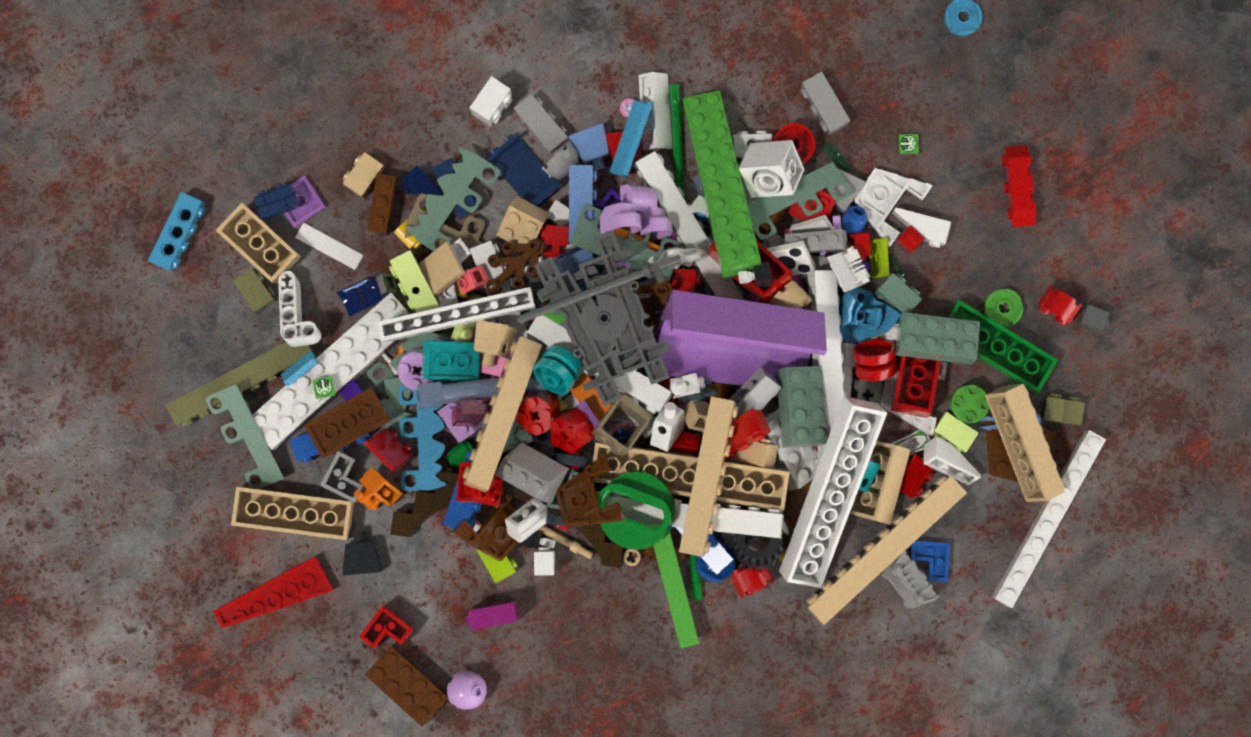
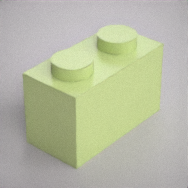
(955, 432)

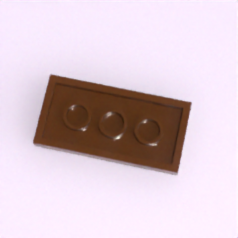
(347, 422)

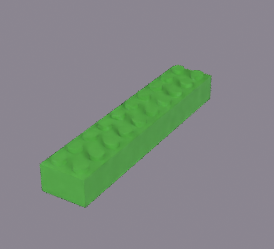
(721, 183)

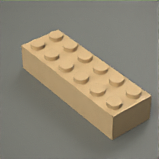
(1025, 443)
(292, 513)

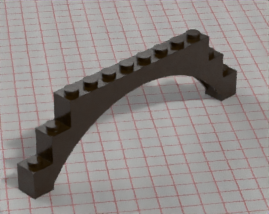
(428, 504)

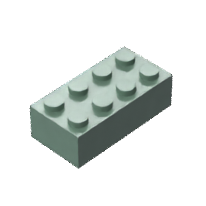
(937, 338)
(801, 407)

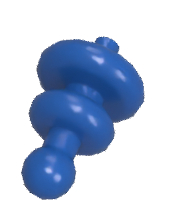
(621, 436)

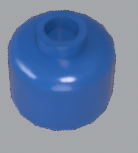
(854, 220)

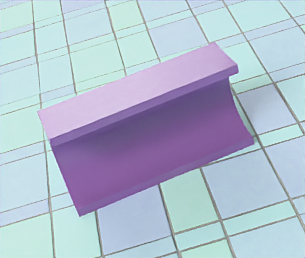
(733, 337)

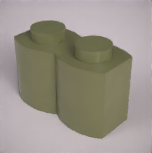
(1063, 410)

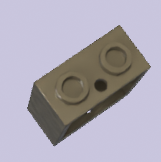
(634, 411)

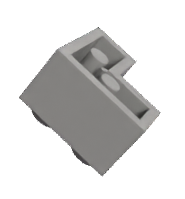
(338, 478)

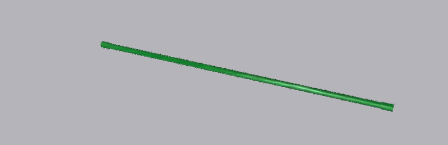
(675, 100)

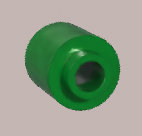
(458, 453)

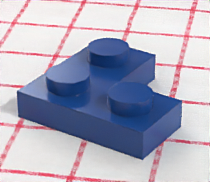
(937, 555)

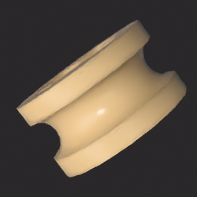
(637, 559)

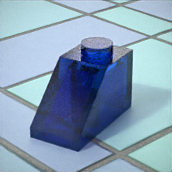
(418, 183)

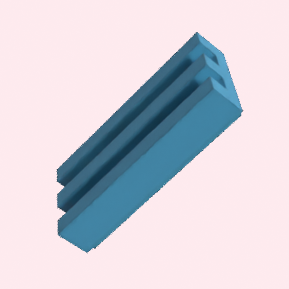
(299, 368)

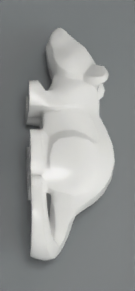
(687, 256)

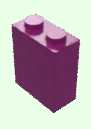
(492, 615)

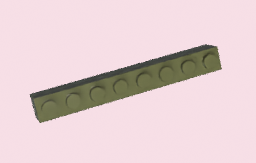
(246, 377)

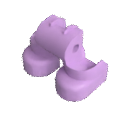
(625, 214)

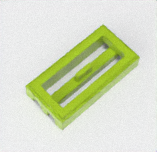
(879, 258)

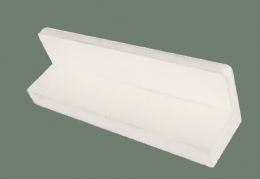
(655, 89)

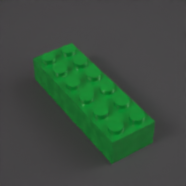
(1007, 351)

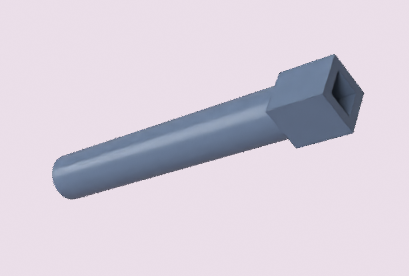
(436, 394)

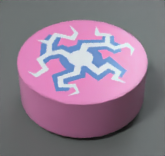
(625, 107)

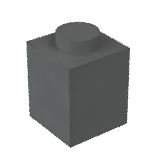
(1094, 318)

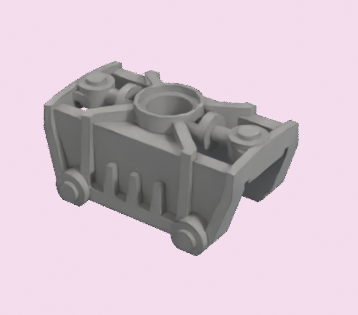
(909, 582)

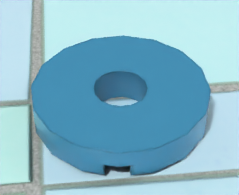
(958, 27)

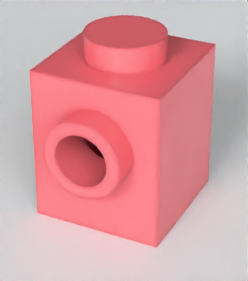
(472, 279)

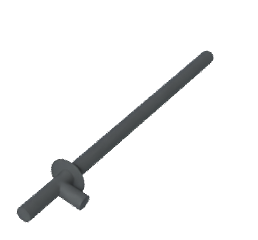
(645, 271)

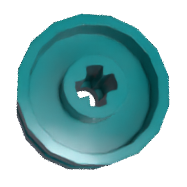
(558, 370)

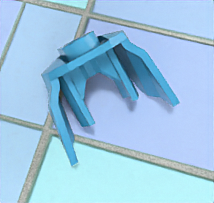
(864, 317)

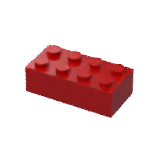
(779, 275)
(915, 386)

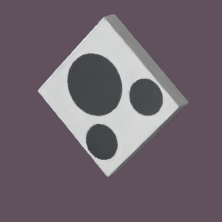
(794, 257)

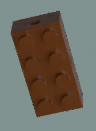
(407, 685)

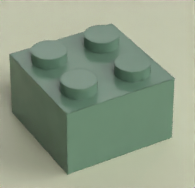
(897, 294)

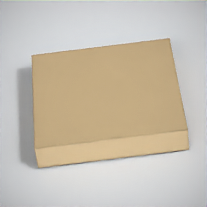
(441, 268)

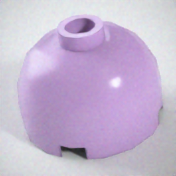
(466, 690)

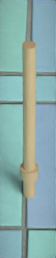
(574, 546)

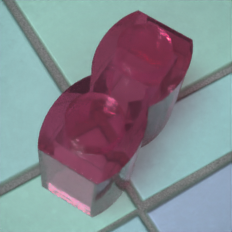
(468, 413)

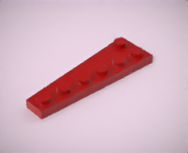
(287, 589)

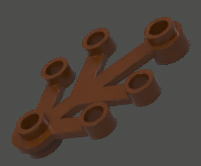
(515, 264)
(649, 303)

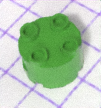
(968, 404)

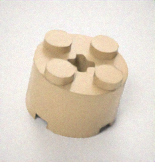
(791, 297)

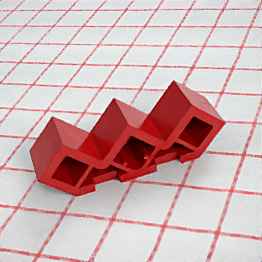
(1019, 186)

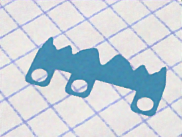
(429, 450)

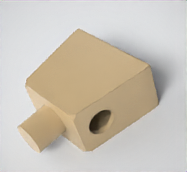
(493, 340)

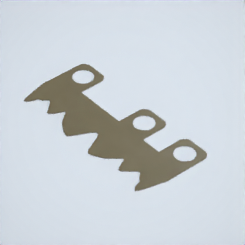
(468, 238)

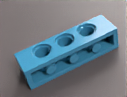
(175, 221)

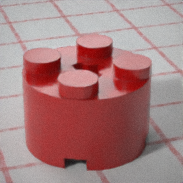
(1059, 305)
(538, 411)
(571, 430)
(750, 581)

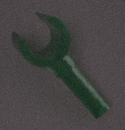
(899, 269)

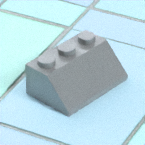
(532, 472)

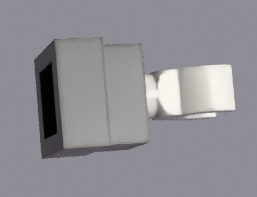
(760, 275)
(535, 540)

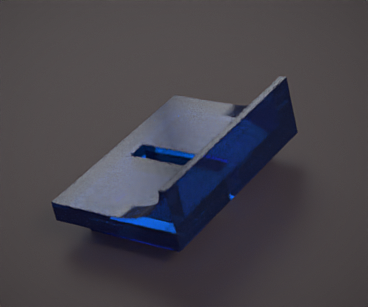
(352, 299)

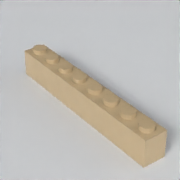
(502, 414)
(707, 477)

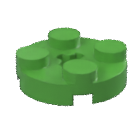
(1013, 302)

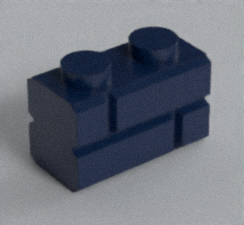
(276, 201)

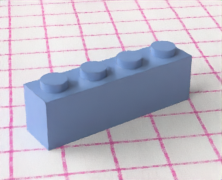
(581, 193)

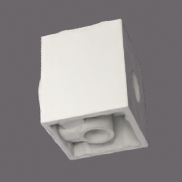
(771, 169)

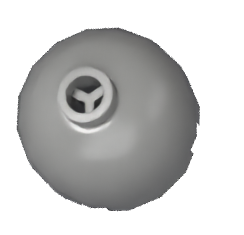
(559, 162)

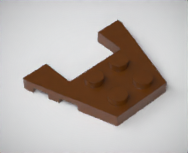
(997, 458)
(579, 499)
(492, 535)

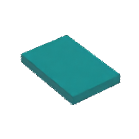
(450, 361)

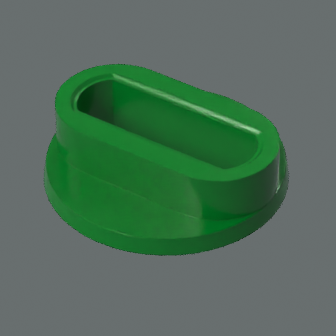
(645, 489)

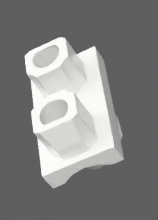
(686, 385)

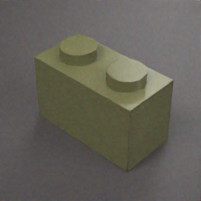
(254, 290)

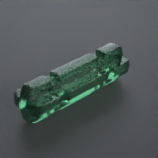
(836, 157)

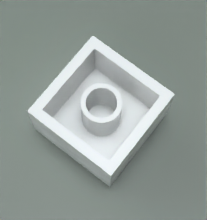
(491, 102)

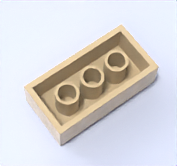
(258, 243)
(881, 499)

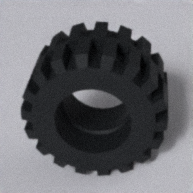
(757, 558)

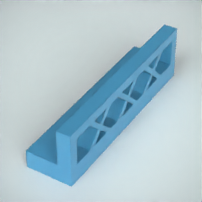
(631, 139)

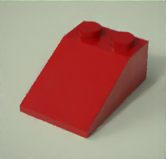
(390, 449)

